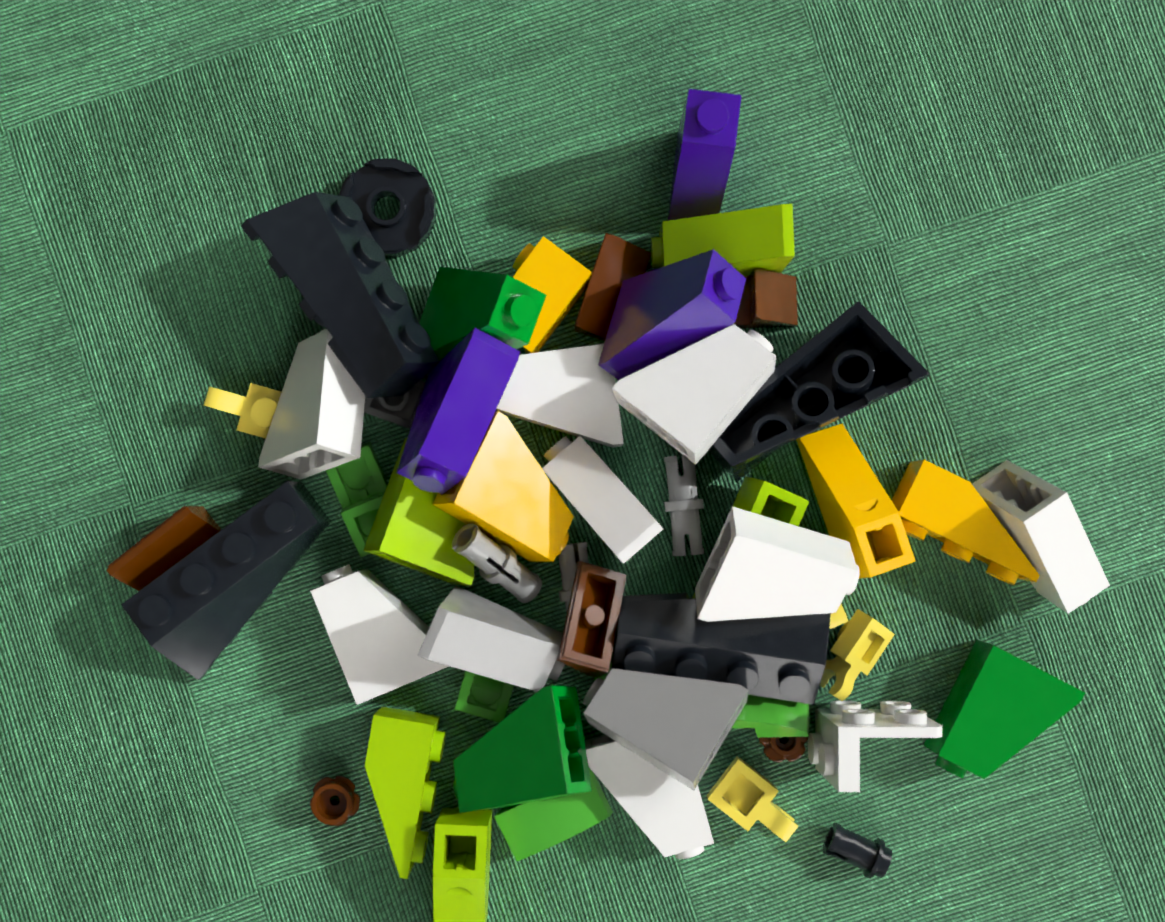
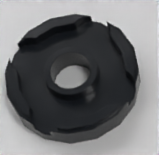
(417, 204)

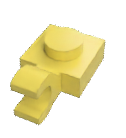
(254, 410)
(857, 651)
(748, 798)

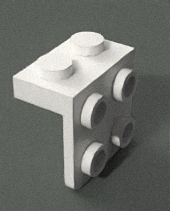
(838, 732)

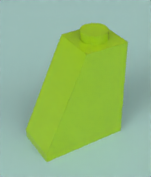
(743, 238)
(417, 532)

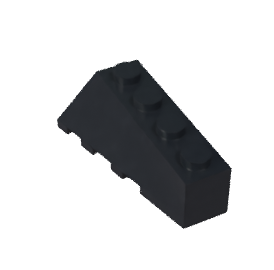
(347, 290)
(821, 382)
(217, 587)
(765, 655)

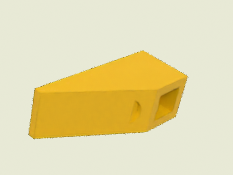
(854, 502)
(954, 512)

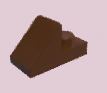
(768, 301)

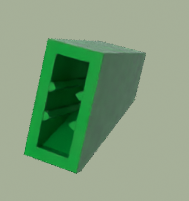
(480, 301)
(996, 711)
(526, 756)

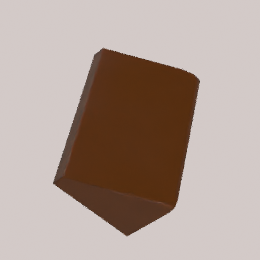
(615, 263)
(164, 547)
(592, 619)

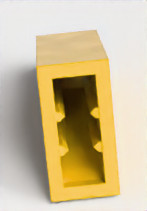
(510, 496)

